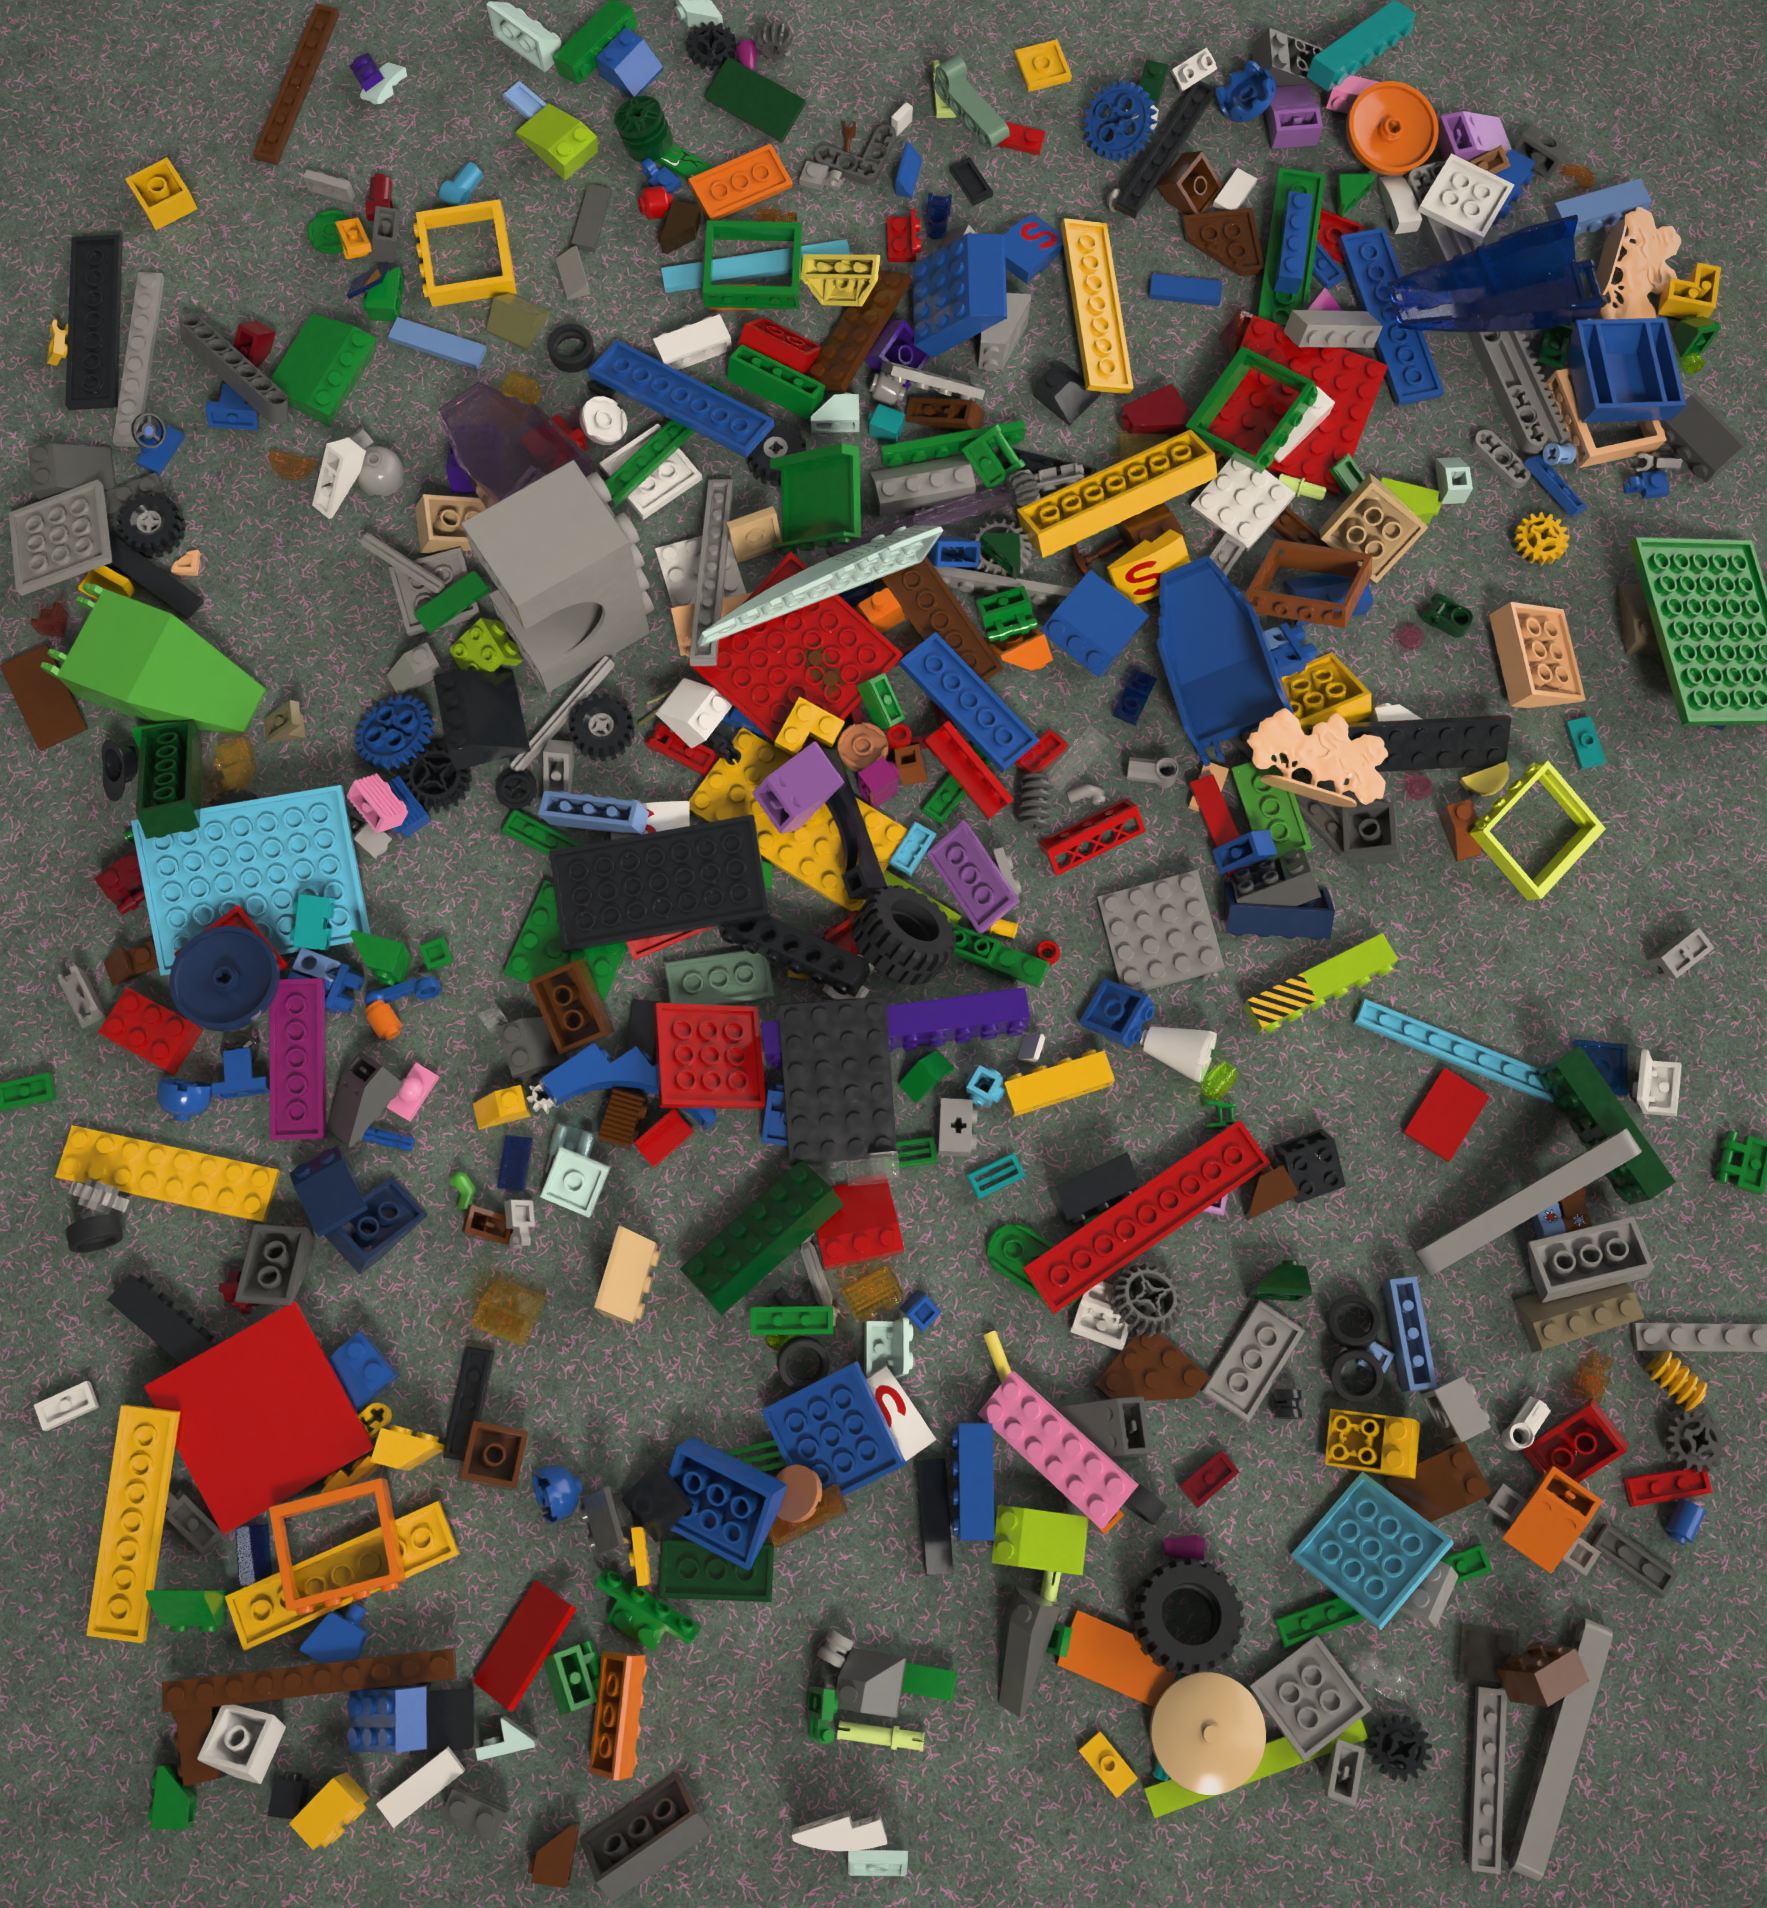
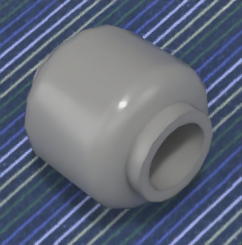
(886, 390)

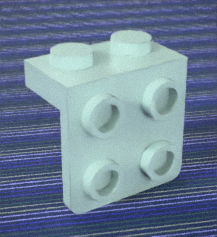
(888, 1345)

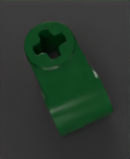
(1446, 615)

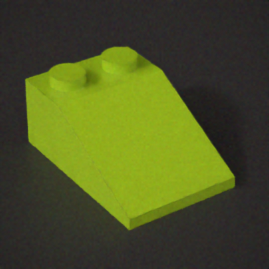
(559, 140)
(1040, 1540)

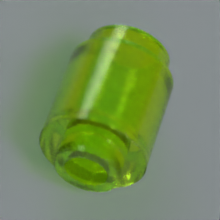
(1219, 1081)

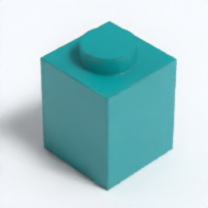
(886, 424)

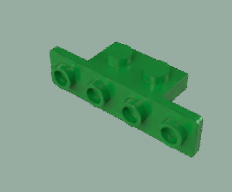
(643, 1615)

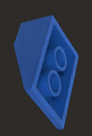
(362, 1369)

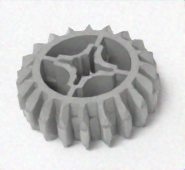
(992, 567)

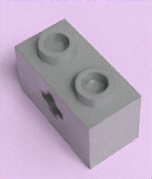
(949, 1141)

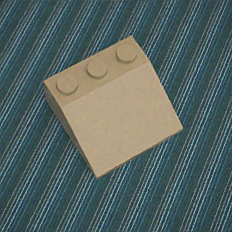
(1374, 524)
(627, 1277)

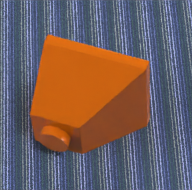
(1024, 650)

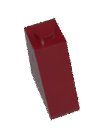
(1156, 413)

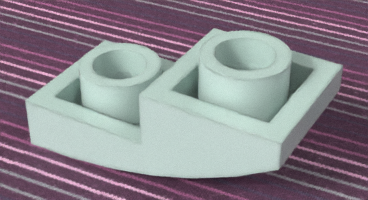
(383, 90)

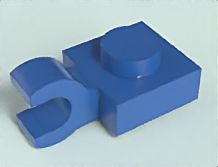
(660, 178)
(1649, 484)

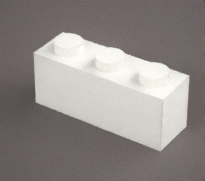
(693, 343)

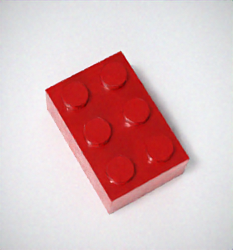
(150, 1031)

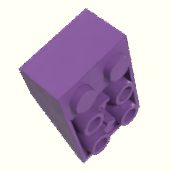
(1293, 118)
(1470, 135)
(798, 789)

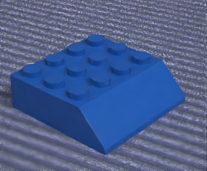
(959, 292)
(1625, 370)

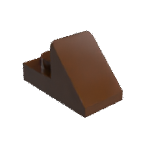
(129, 964)

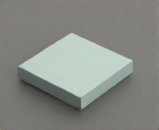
(575, 1181)
(877, 1863)

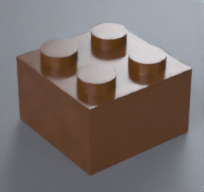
(492, 1455)
(1542, 1674)

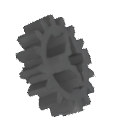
(1706, 1436)

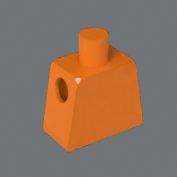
(881, 610)

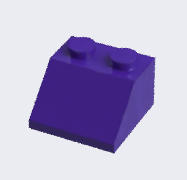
(897, 346)

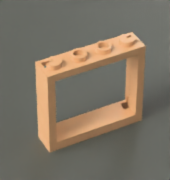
(1580, 435)

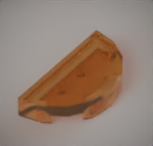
(291, 466)

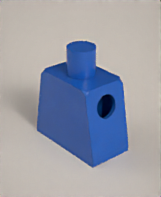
(946, 552)
(338, 1636)

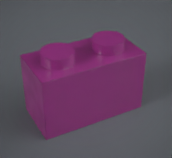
(878, 782)

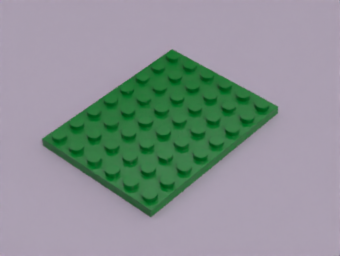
(1709, 625)

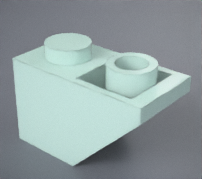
(1453, 480)

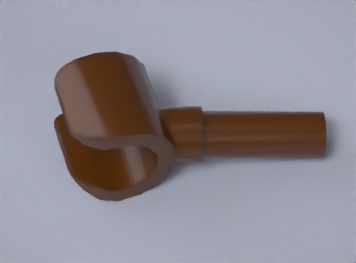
(848, 133)

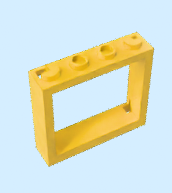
(466, 290)

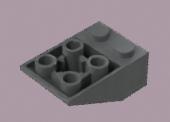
(1285, 58)
(1277, 881)
(361, 1097)
(1113, 1426)

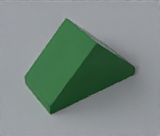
(1350, 190)
(926, 1075)

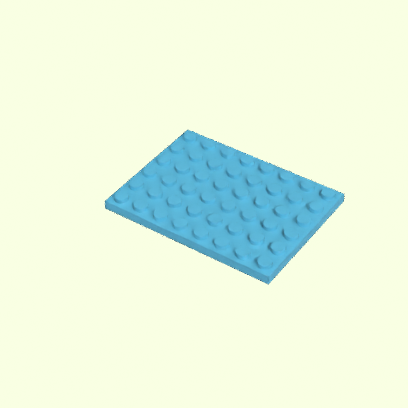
(257, 859)

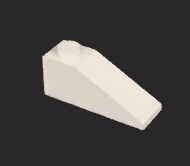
(1311, 419)
(337, 474)

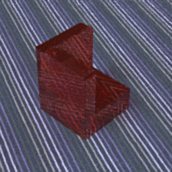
(51, 621)

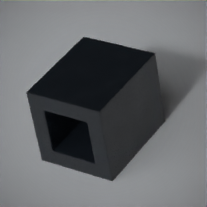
(288, 1795)

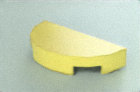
(1487, 781)

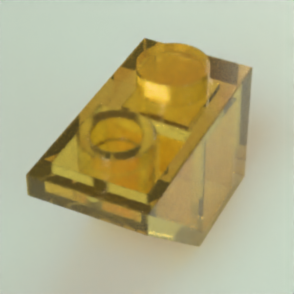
(236, 763)

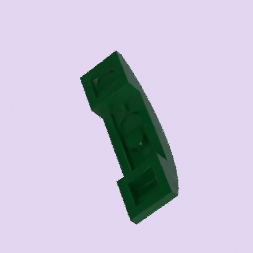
(1554, 345)

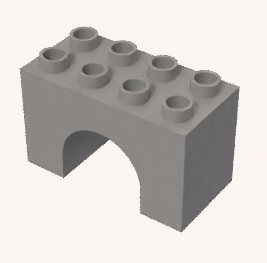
(563, 573)

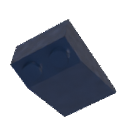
(328, 1190)
(378, 1229)

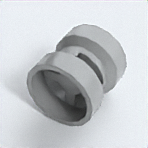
(835, 1648)

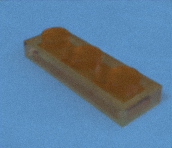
(830, 1507)

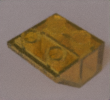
(509, 1312)

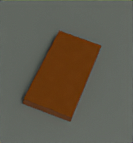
(43, 699)

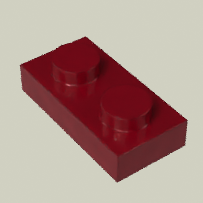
(1209, 1479)

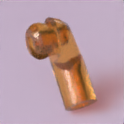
(1581, 174)

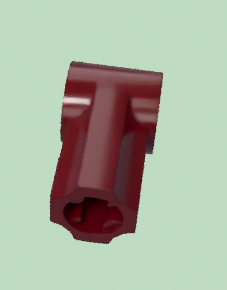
(379, 194)

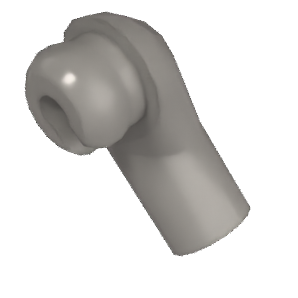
(1087, 791)

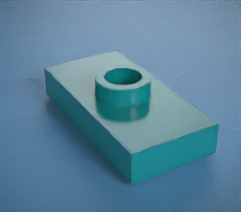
(1585, 743)

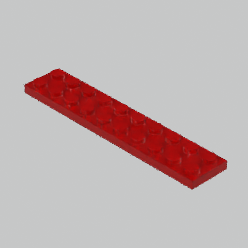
(1145, 1217)

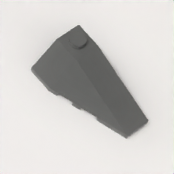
(1026, 1638)

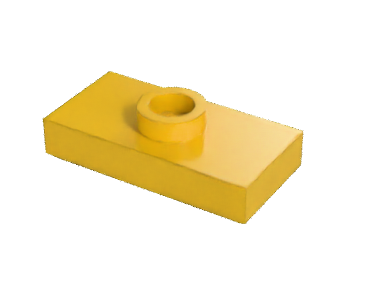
(639, 1556)
(1107, 1764)

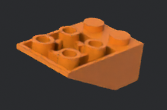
(1551, 1519)

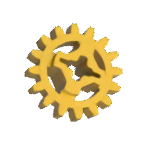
(1541, 538)

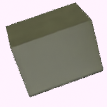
(516, 320)

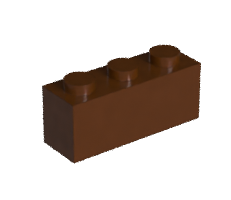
(190, 1737)

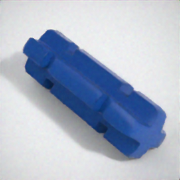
(389, 1138)

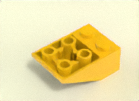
(1372, 1443)

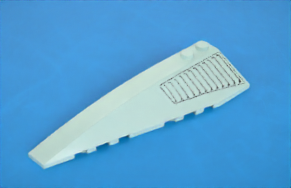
(830, 577)

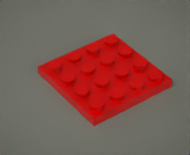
(709, 1056)

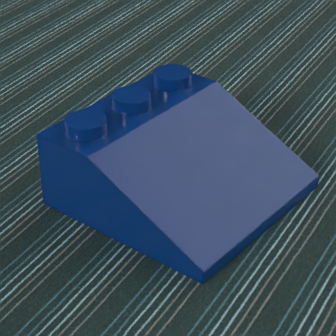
(1095, 623)

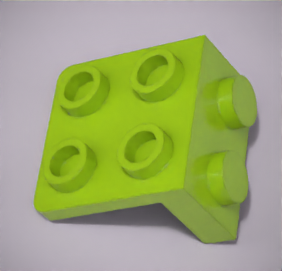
(485, 647)

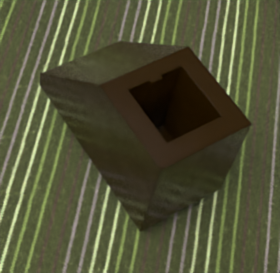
(680, 226)

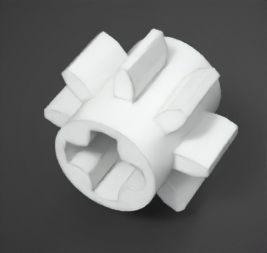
(540, 1103)

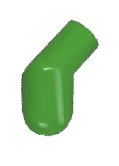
(465, 1188)

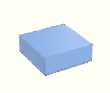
(1382, 1354)

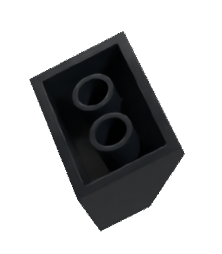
(1095, 1189)

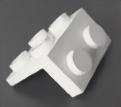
(1657, 1085)

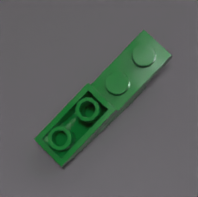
(999, 959)

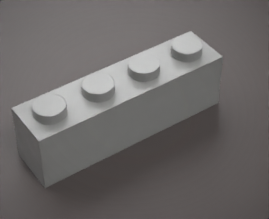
(1332, 328)

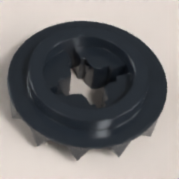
(511, 781)

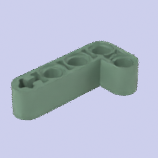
(968, 103)

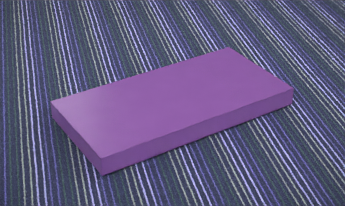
(972, 877)

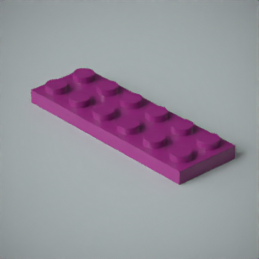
(298, 1060)

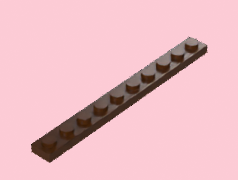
(308, 1680)

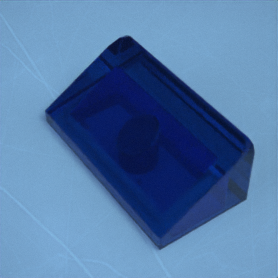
(253, 1554)

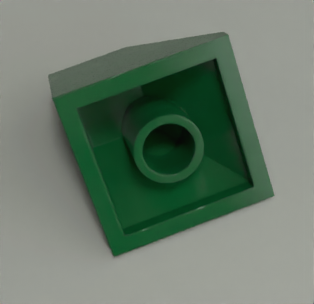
(1283, 1283)

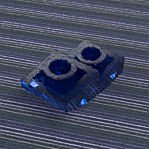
(1134, 697)

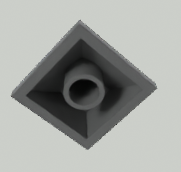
(871, 1683)

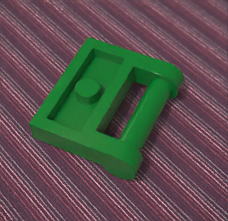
(986, 461)

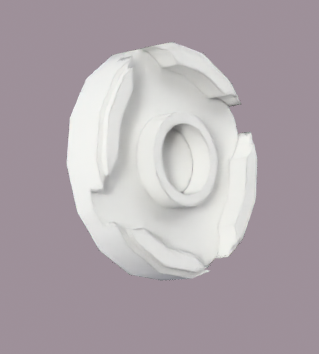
(603, 420)

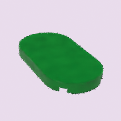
(1014, 1251)

